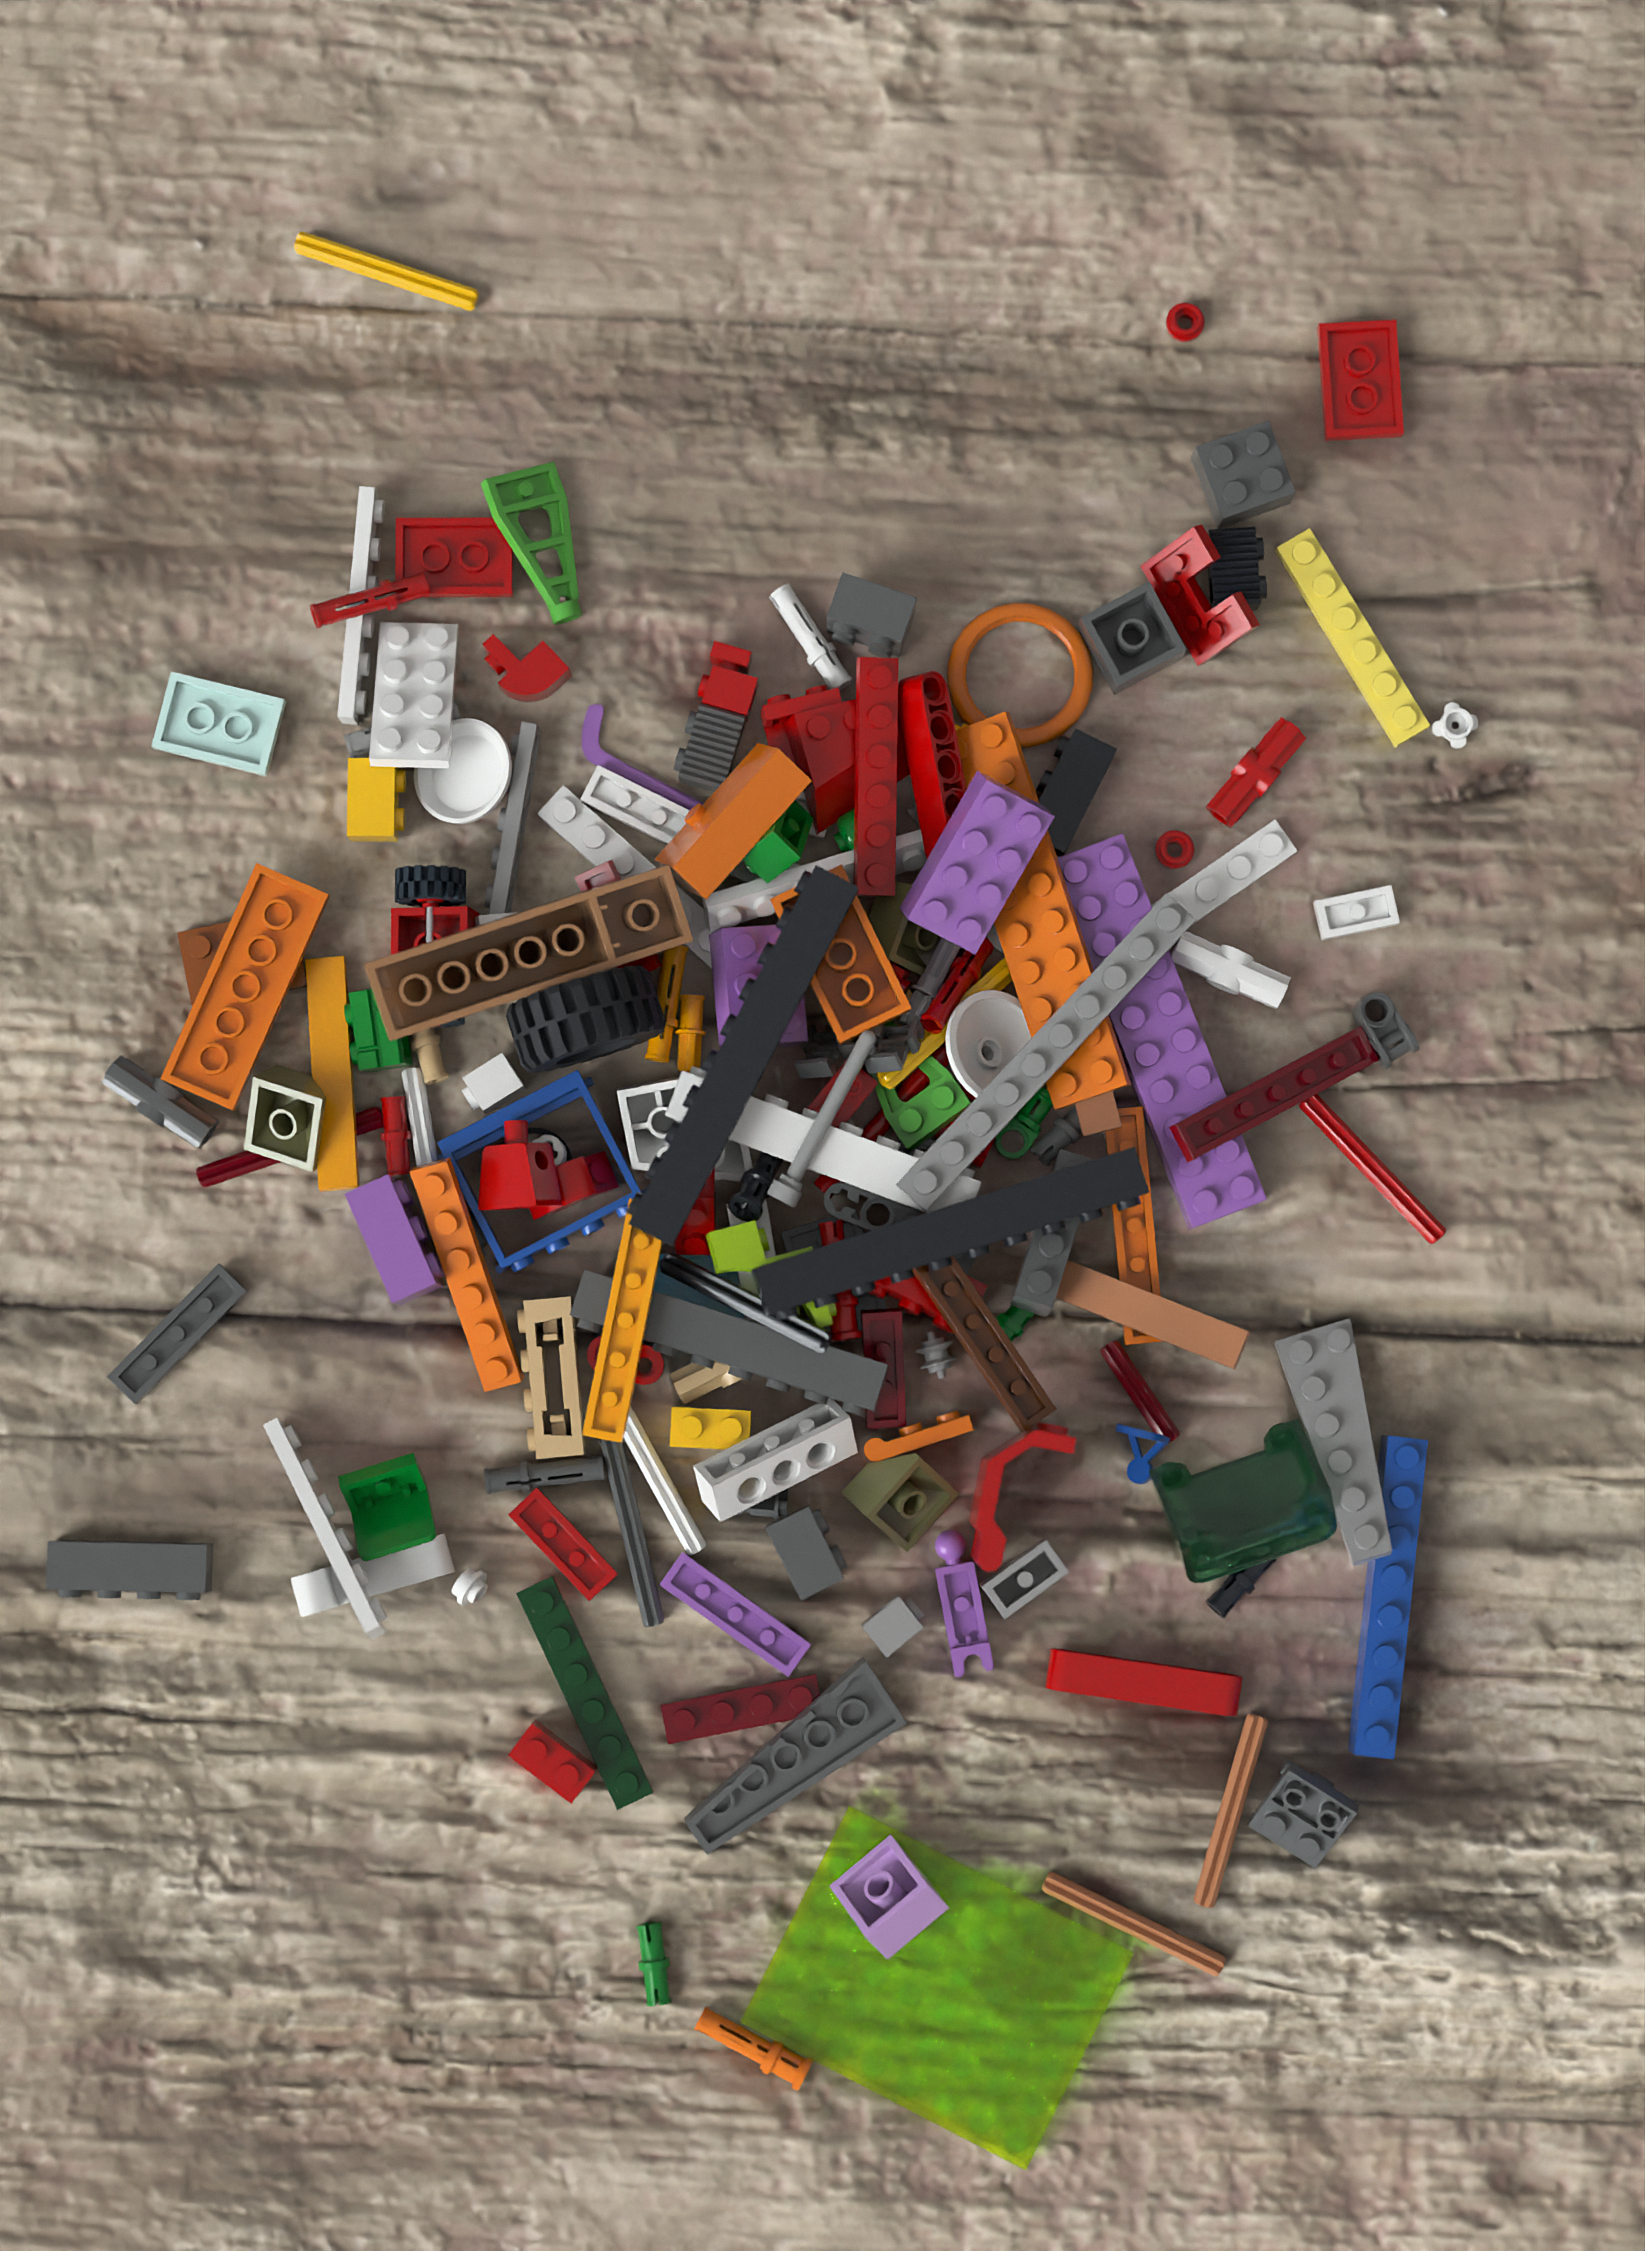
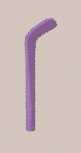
(597, 756)

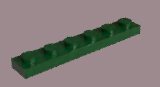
(585, 1692)

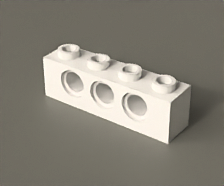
(775, 1459)

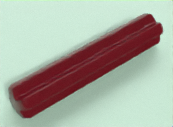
(1139, 1390)

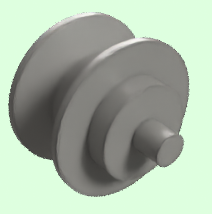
(936, 1355)

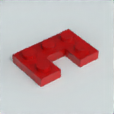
(1201, 627)

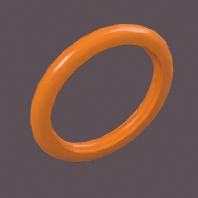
(1023, 613)

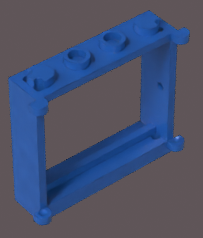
(492, 1129)

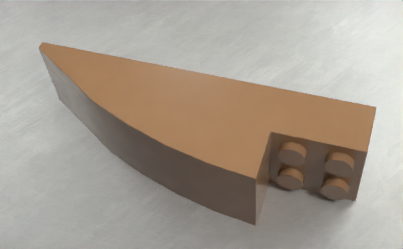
(528, 952)

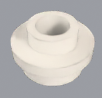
(470, 1586)

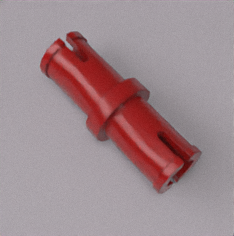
(396, 1135)

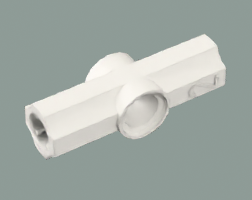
(1230, 969)

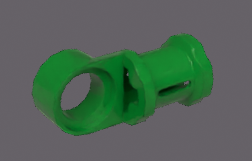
(1025, 1124)

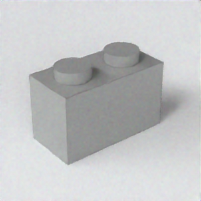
(1024, 1578)

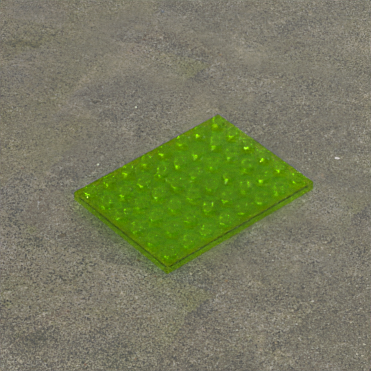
(962, 2022)

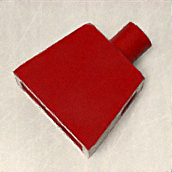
(518, 1172)

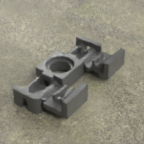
(885, 1056)

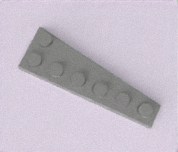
(1333, 1411)

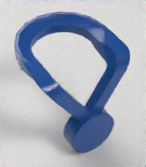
(1139, 1467)

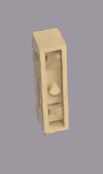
(536, 1397)

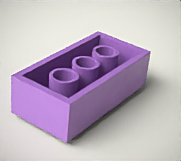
(976, 862)

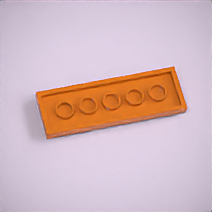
(245, 987)

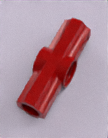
(1255, 772)

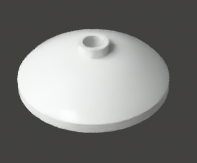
(986, 1024)

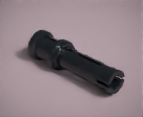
(754, 1188)

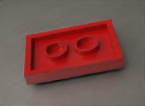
(1360, 380)
(455, 556)

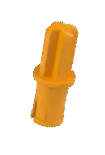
(690, 1032)

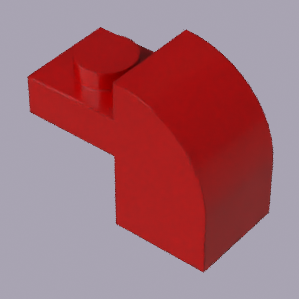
(532, 677)
(580, 1181)

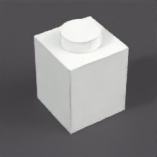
(492, 1084)

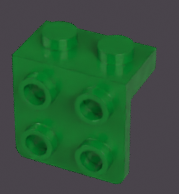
(389, 1507)

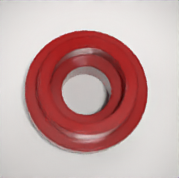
(1188, 311)
(1174, 837)

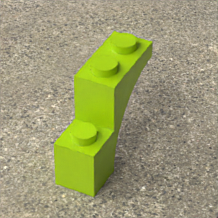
(743, 1249)

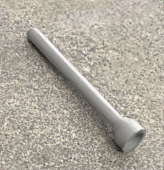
(788, 1186)

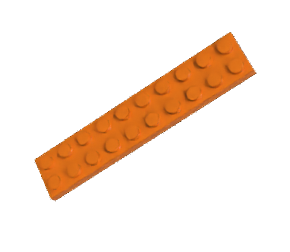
(1041, 927)

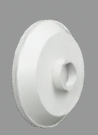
(475, 777)

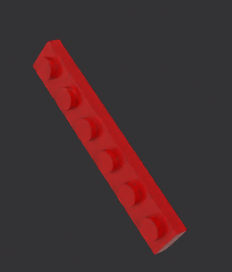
(875, 776)

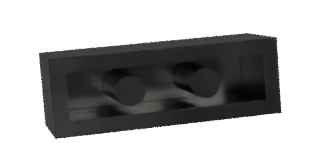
(1073, 784)

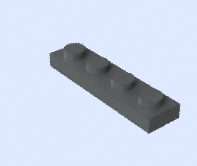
(177, 1334)

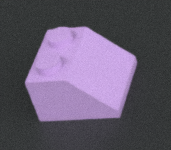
(888, 1897)

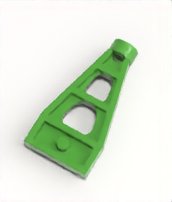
(527, 491)
(928, 1110)

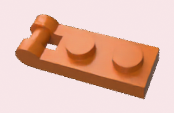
(915, 1436)

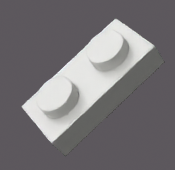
(1356, 912)

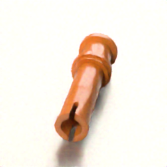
(771, 2056)

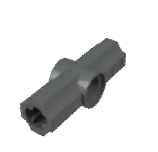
(160, 1102)

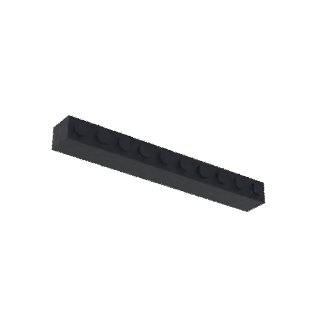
(743, 1055)
(950, 1231)

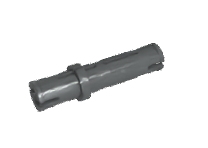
(544, 1474)

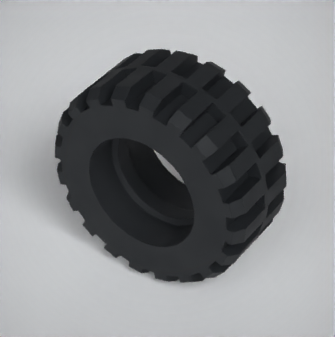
(585, 1018)

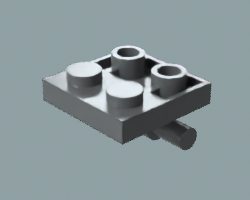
(1303, 1813)

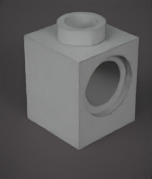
(894, 1624)

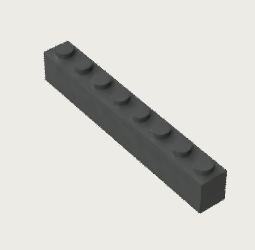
(743, 1347)

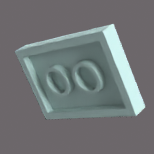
(218, 724)

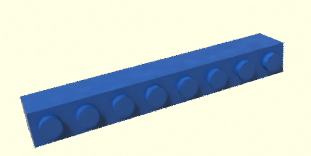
(1388, 1602)

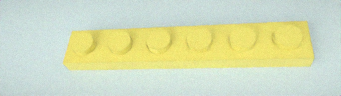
(1352, 637)

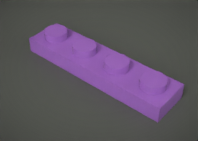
(735, 1614)

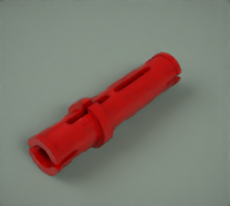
(414, 588)
(964, 972)

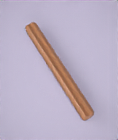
(1230, 1810)
(1133, 1923)

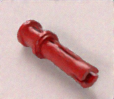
(845, 1322)

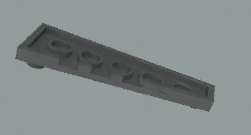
(818, 1741)

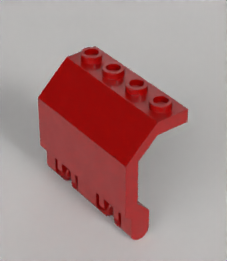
(988, 1538)

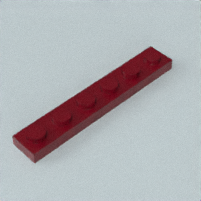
(1273, 1094)

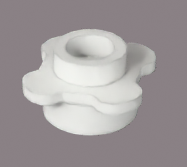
(1452, 714)

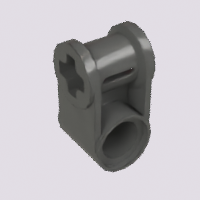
(1386, 1030)

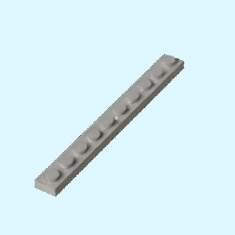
(1046, 1052)

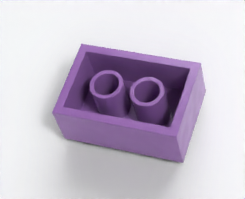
(733, 961)
(396, 1239)

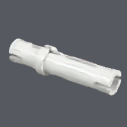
(819, 651)

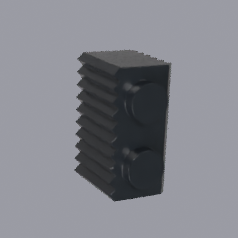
(1238, 566)

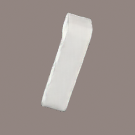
(323, 1590)

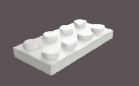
(414, 695)

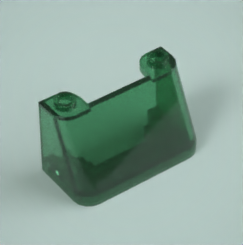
(1247, 1506)

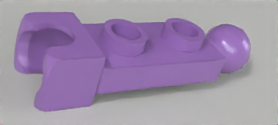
(961, 1603)

